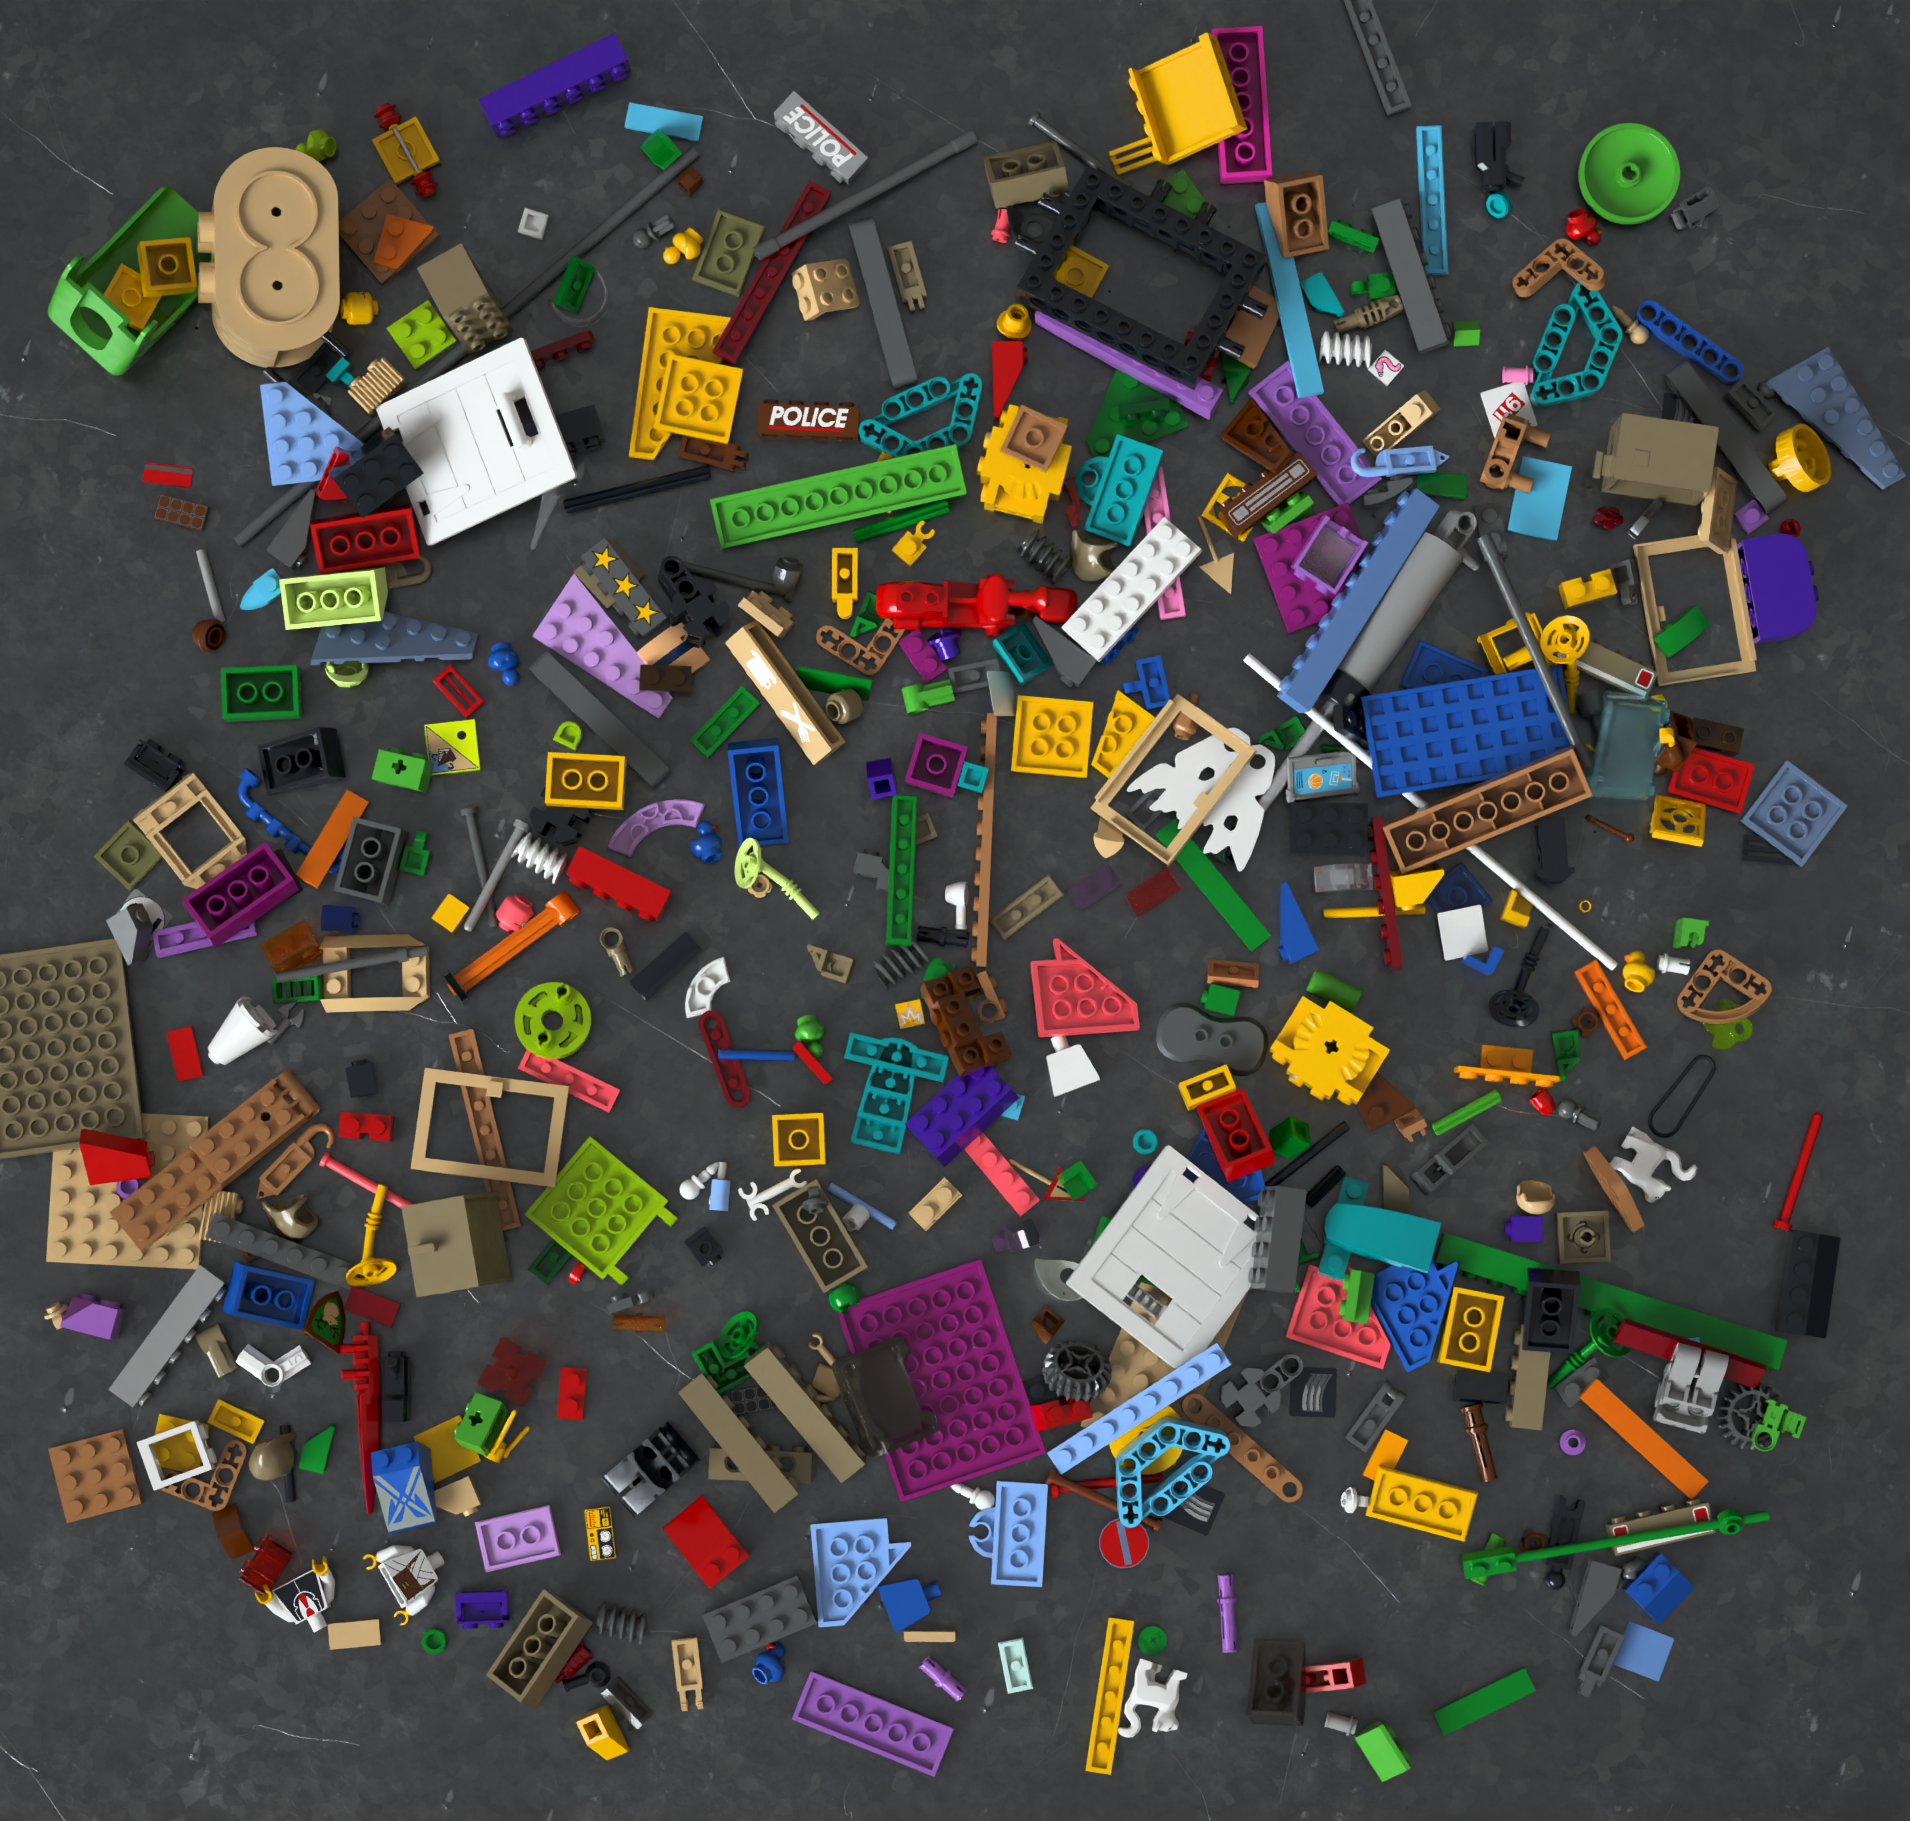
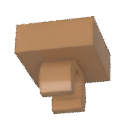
(1411, 1123)

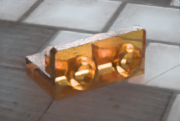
(292, 948)

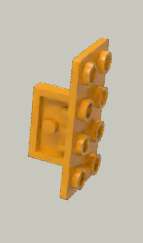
(1506, 1062)

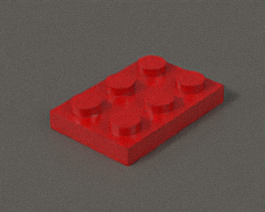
(1712, 780)

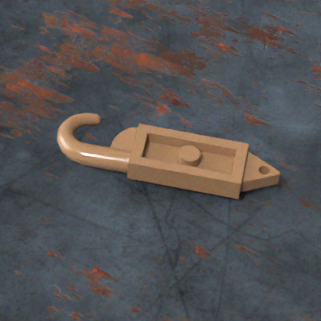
(292, 1161)

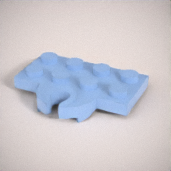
(1014, 1533)

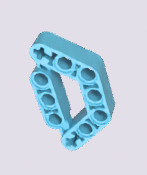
(1165, 1489)

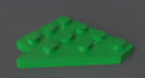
(1107, 425)

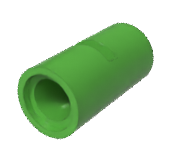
(1334, 990)

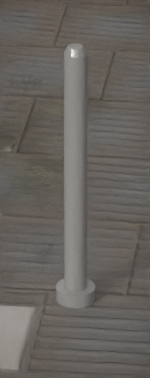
(521, 828)

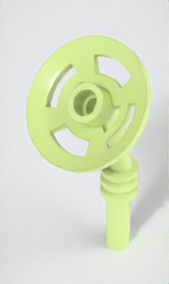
(754, 864)

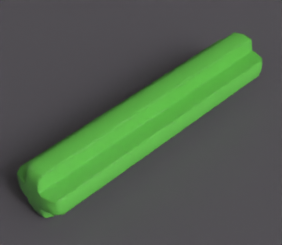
(1466, 1112)

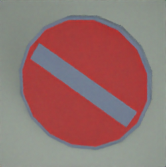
(1123, 1545)

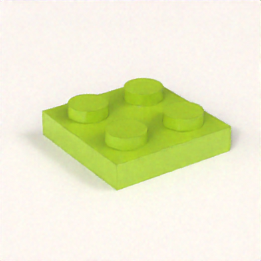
(421, 335)

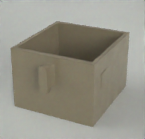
(1658, 459)
(456, 1244)

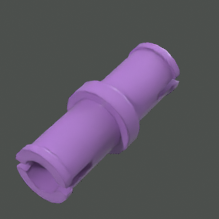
(943, 1678)

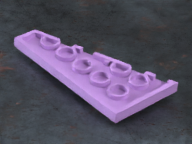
(589, 639)

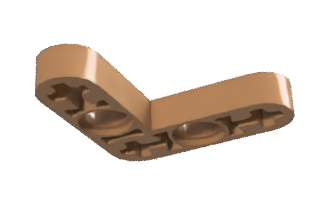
(1557, 262)
(871, 651)
(208, 1489)

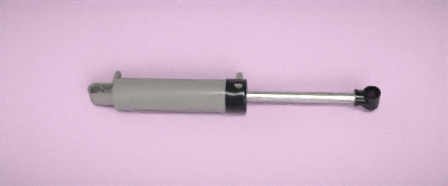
(1385, 632)

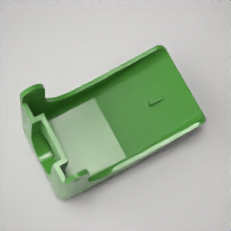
(96, 322)

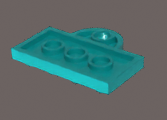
(1120, 488)

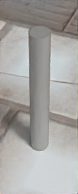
(210, 585)

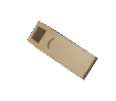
(1402, 423)

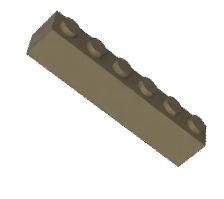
(805, 1411)
(738, 1443)

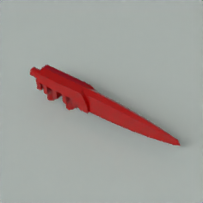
(367, 1381)

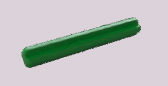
(901, 520)

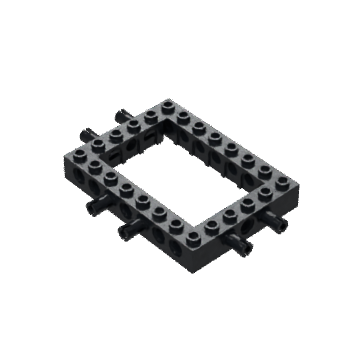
(1194, 236)

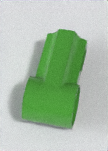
(921, 696)

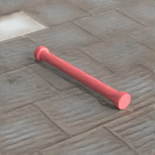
(363, 1181)

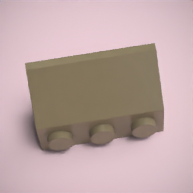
(1026, 174)

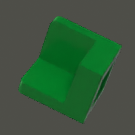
(660, 149)
(1290, 1137)
(1077, 1180)

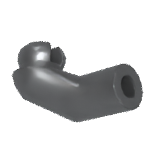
(1632, 1566)

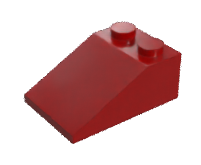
(1236, 1135)
(706, 1541)

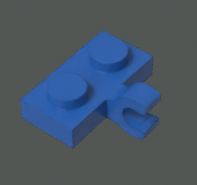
(1151, 683)

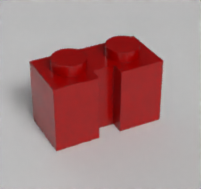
(377, 1126)
(1059, 1413)

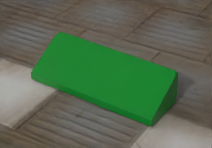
(831, 681)

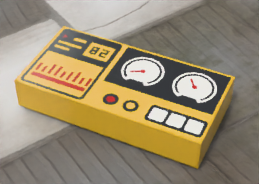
(600, 1533)

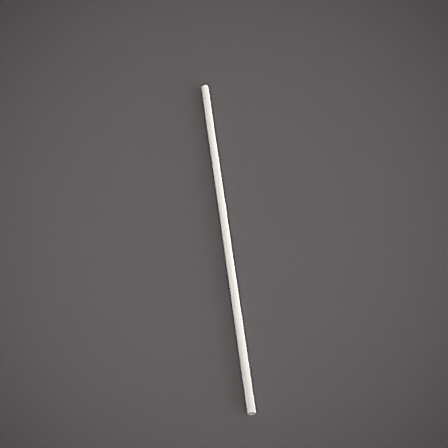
(1474, 849)

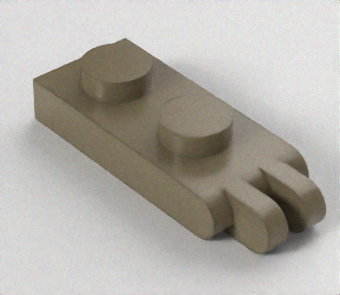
(907, 274)

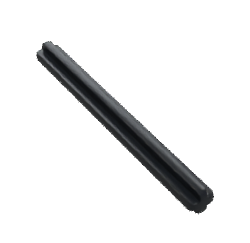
(637, 489)

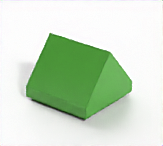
(1466, 333)

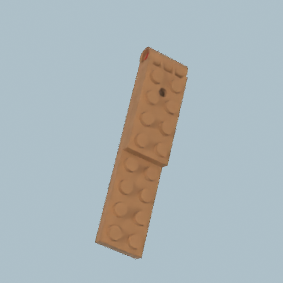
(215, 1160)

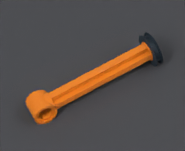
(557, 911)

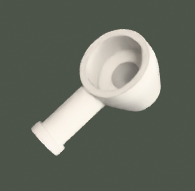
(958, 895)

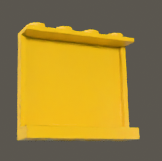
(1187, 101)

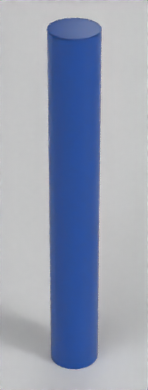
(751, 1054)

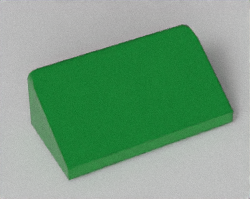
(1442, 485)

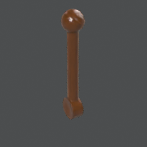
(1629, 837)

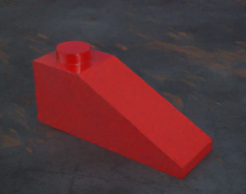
(1007, 368)
(1335, 1675)

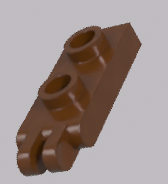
(712, 453)

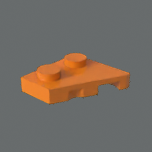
(399, 241)

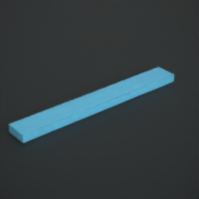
(1291, 311)

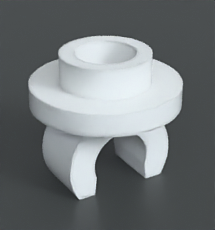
(1350, 1500)

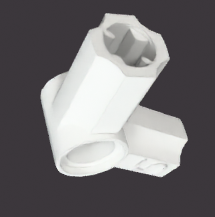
(287, 1365)

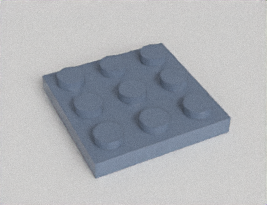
(1794, 813)

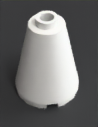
(241, 1032)

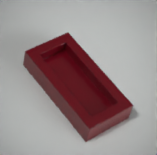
(372, 1306)

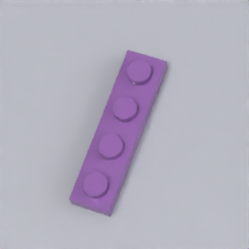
(189, 938)

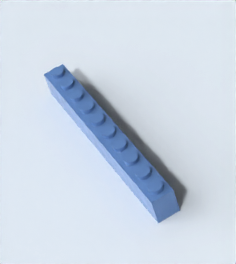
(1357, 601)

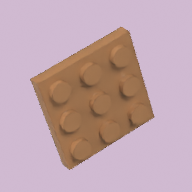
(364, 225)
(95, 1476)

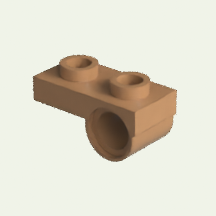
(988, 985)

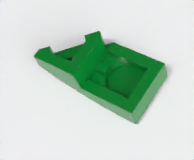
(1236, 375)
(316, 1450)

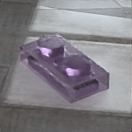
(1094, 887)

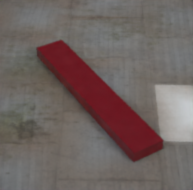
(1663, 1345)

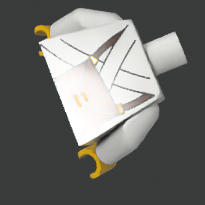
(408, 1576)

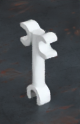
(755, 1200)

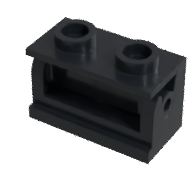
(155, 766)

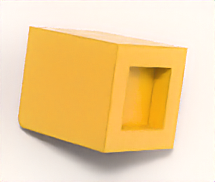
(1516, 910)
(451, 913)

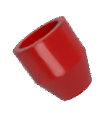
(1543, 1101)

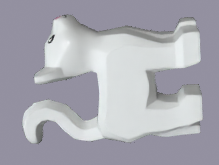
(1646, 1160)
(1153, 1694)

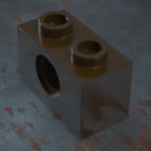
(1717, 736)

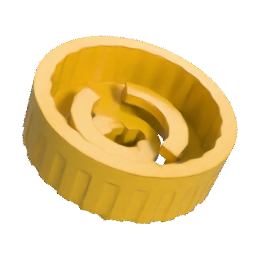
(1801, 459)

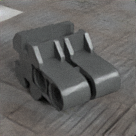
(1254, 1392)

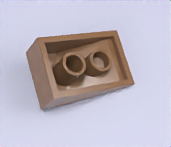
(1298, 212)

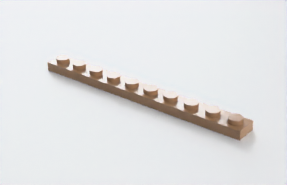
(983, 851)

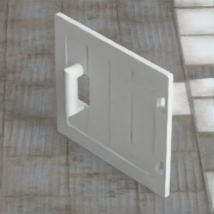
(462, 445)
(1185, 1243)

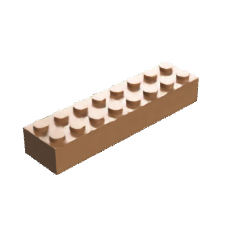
(1487, 809)

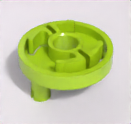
(559, 1000)

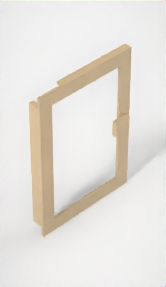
(1657, 614)
(1204, 802)
(494, 1087)

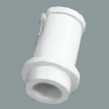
(1672, 964)

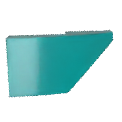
(1321, 295)

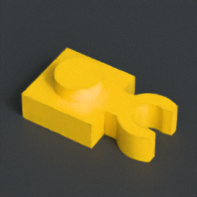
(911, 546)

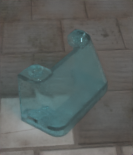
(1627, 746)

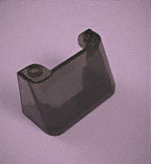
(882, 1398)

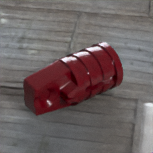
(576, 1661)

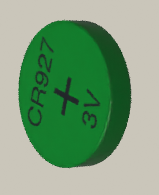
(1152, 1640)

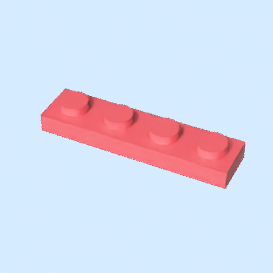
(580, 1084)
(1001, 1174)

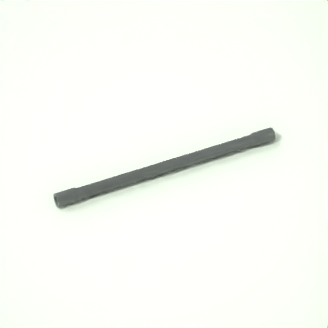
(775, 243)
(1492, 556)

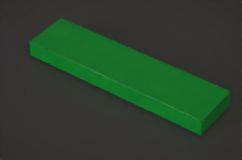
(1484, 1701)

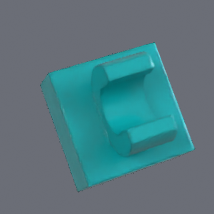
(340, 373)
(972, 777)

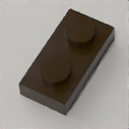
(665, 678)

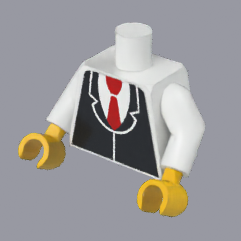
(303, 1596)

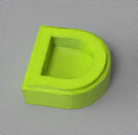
(569, 735)

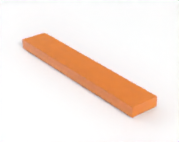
(1643, 1438)

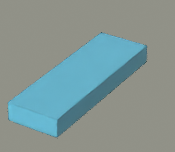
(670, 122)

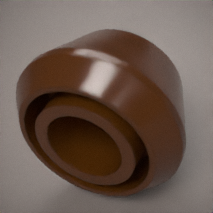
(209, 634)

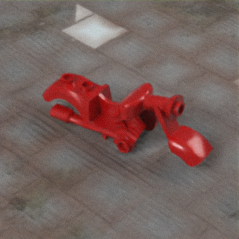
(969, 604)

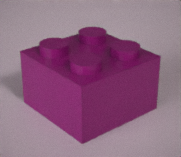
(936, 765)

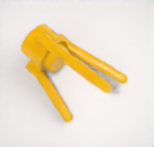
(498, 1449)

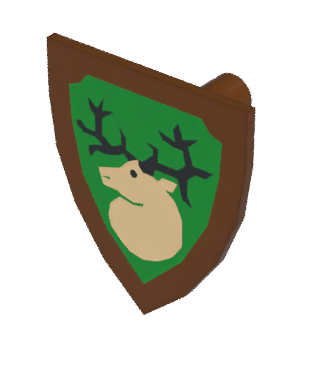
(327, 1321)

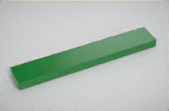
(901, 870)
(1216, 889)

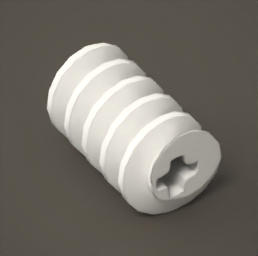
(1345, 349)
(541, 857)

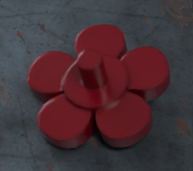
(1609, 517)

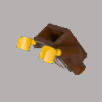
(1676, 741)

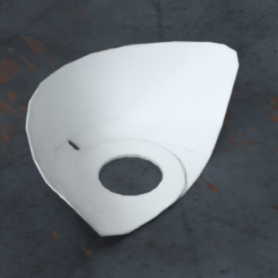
(1049, 1274)

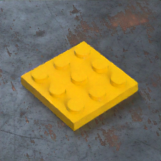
(698, 399)
(1052, 736)

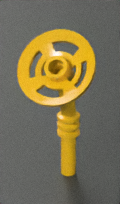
(1566, 645)
(369, 1265)

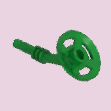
(739, 1336)
(1599, 1337)

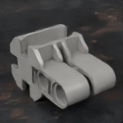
(1690, 1388)

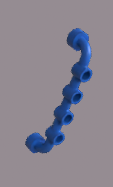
(275, 826)

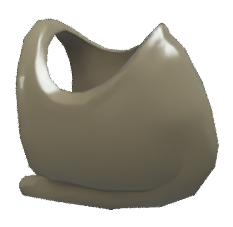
(1087, 556)
(284, 1219)
(272, 1457)

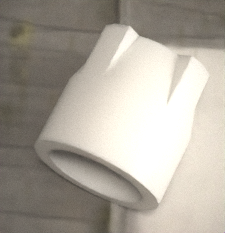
(855, 1217)

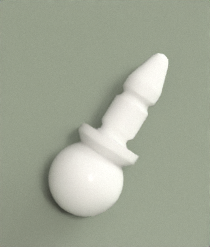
(690, 1188)
(982, 1499)

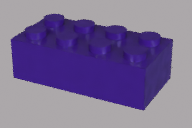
(961, 1113)

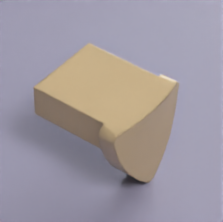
(1108, 838)

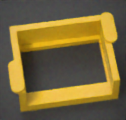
(1491, 650)

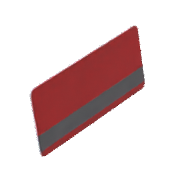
(167, 474)

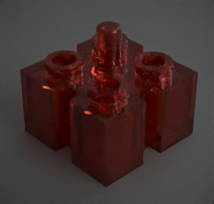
(513, 1371)

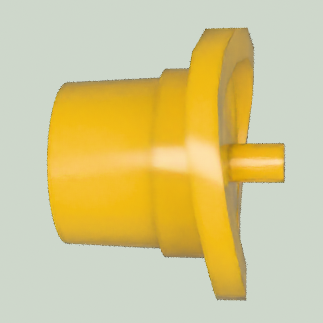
(1014, 322)

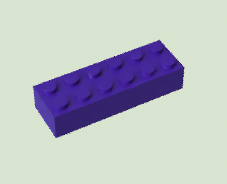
(555, 85)

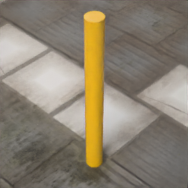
(1367, 912)

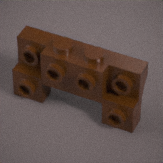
(958, 1025)

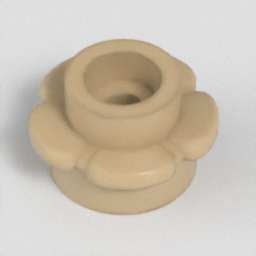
(766, 886)

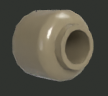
(844, 706)

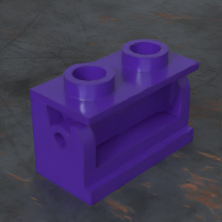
(482, 1607)

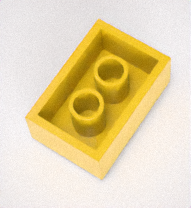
(585, 781)
(1470, 1329)

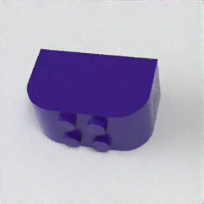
(1777, 587)

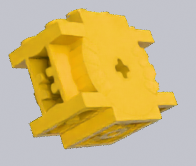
(1013, 487)
(1304, 1048)

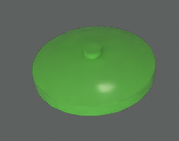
(1629, 173)

